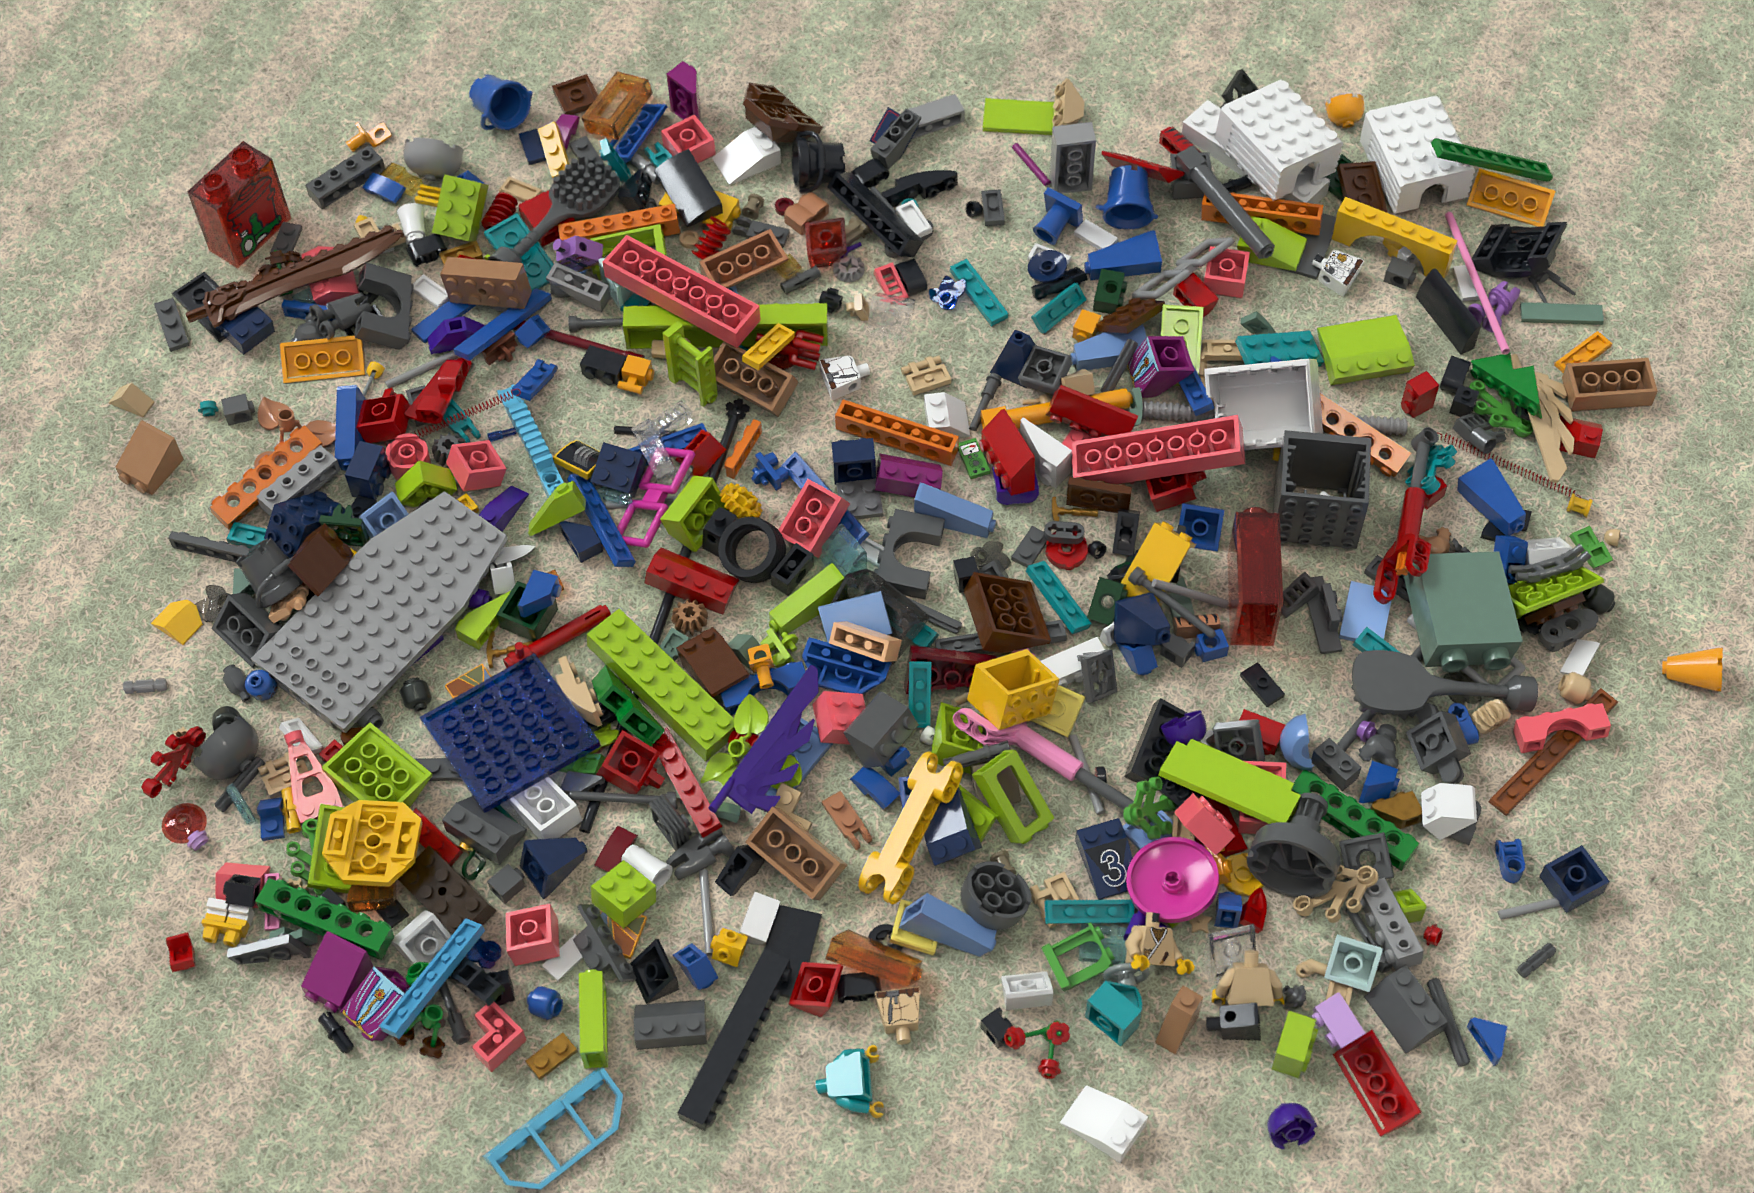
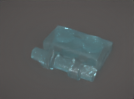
(1091, 951)

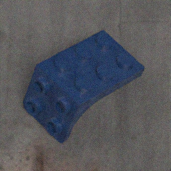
(298, 518)

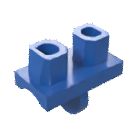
(767, 473)

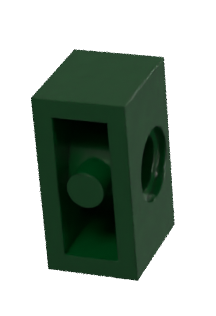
(1109, 291)
(1104, 588)

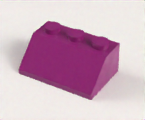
(684, 91)
(904, 475)

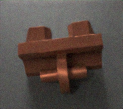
(501, 349)

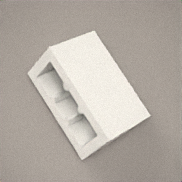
(759, 918)

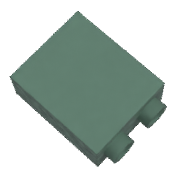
(1464, 611)

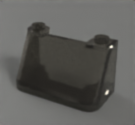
(904, 615)

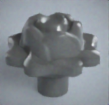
(1294, 996)

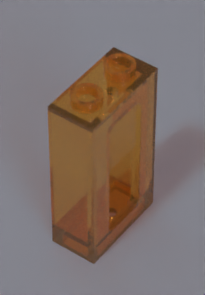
(613, 127)

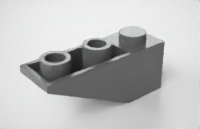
(895, 139)

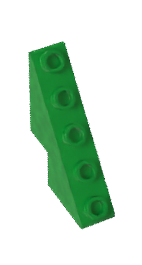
(1516, 384)
(628, 709)

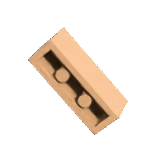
(865, 641)

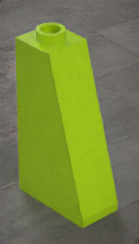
(804, 602)

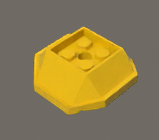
(369, 823)

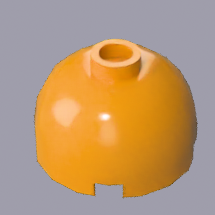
(1345, 110)

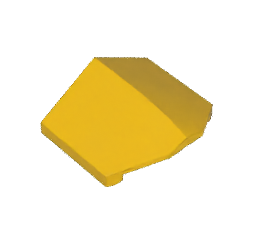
(179, 620)

